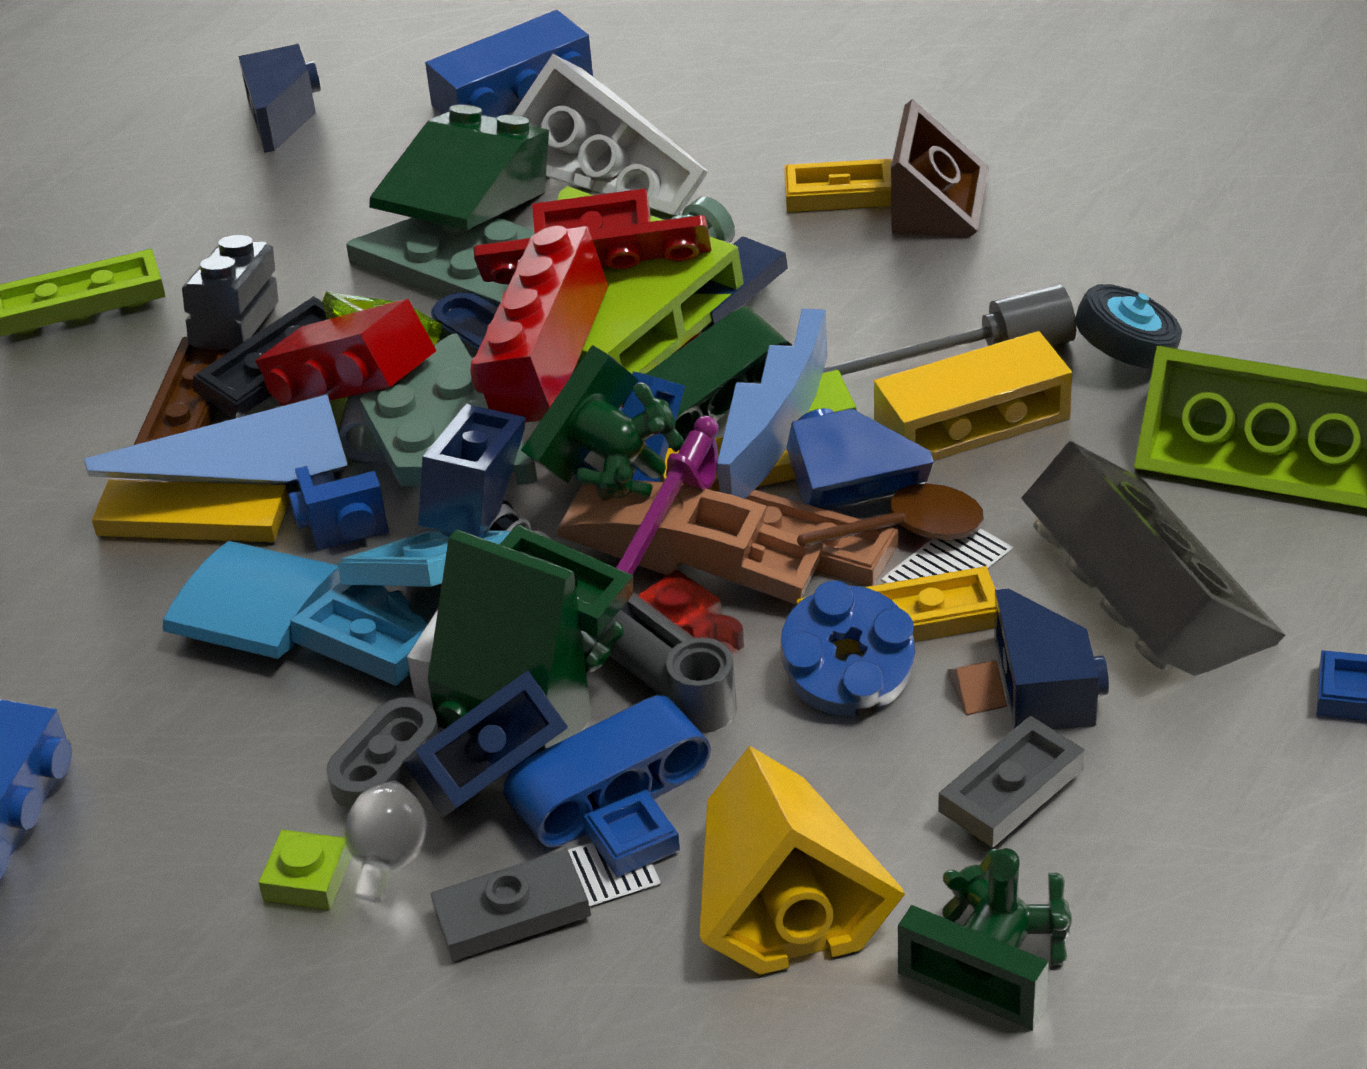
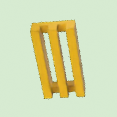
(838, 185)

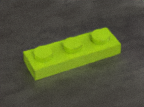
(79, 292)

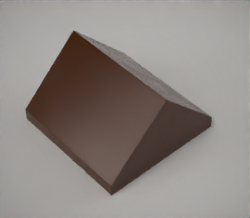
(934, 179)

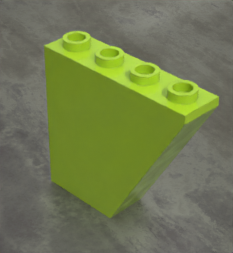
(653, 306)

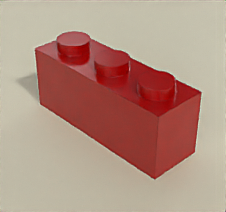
(347, 354)

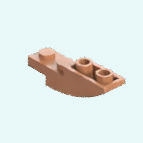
(701, 531)

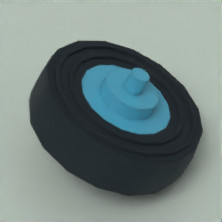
(1126, 324)

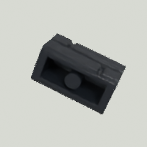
(230, 293)

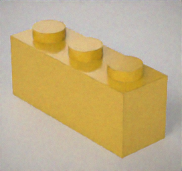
(977, 396)

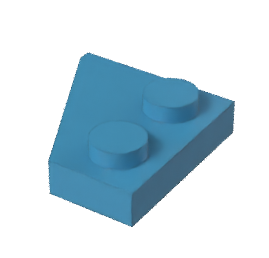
(361, 629)

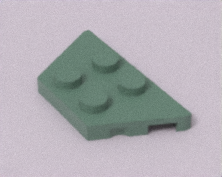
(434, 255)
(421, 406)

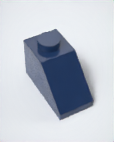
(279, 92)
(469, 471)
(1046, 664)
(484, 744)

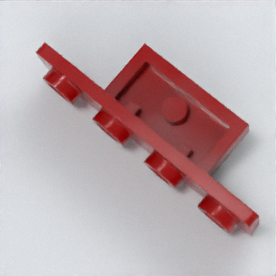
(618, 227)

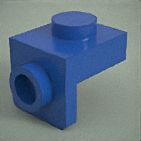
(339, 509)

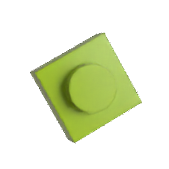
(305, 869)

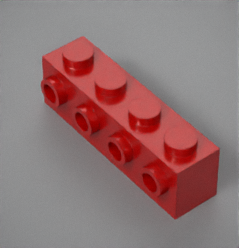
(540, 323)

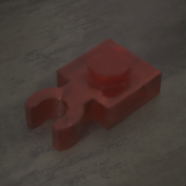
(693, 609)

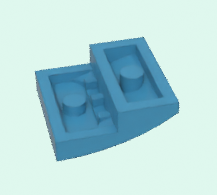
(248, 597)

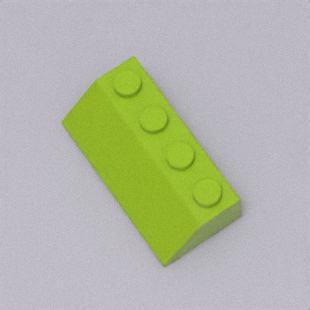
(1256, 426)

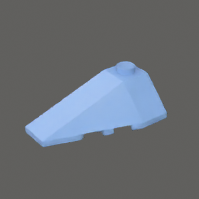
(240, 450)

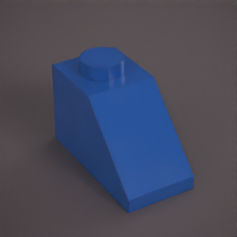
(851, 458)

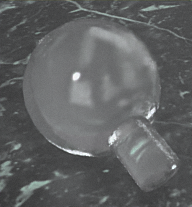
(384, 834)

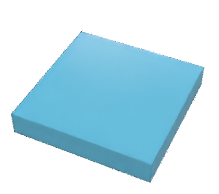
(406, 562)

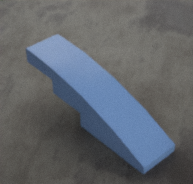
(764, 412)

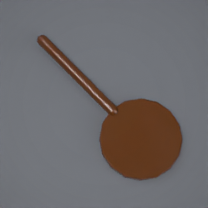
(920, 508)

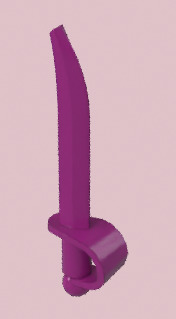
(692, 466)

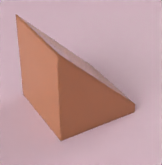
(978, 686)

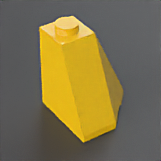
(785, 871)

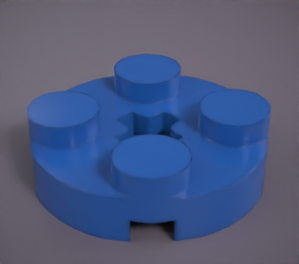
(841, 614)

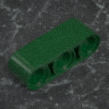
(714, 362)

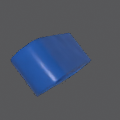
(629, 752)

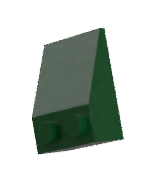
(466, 169)
(496, 622)

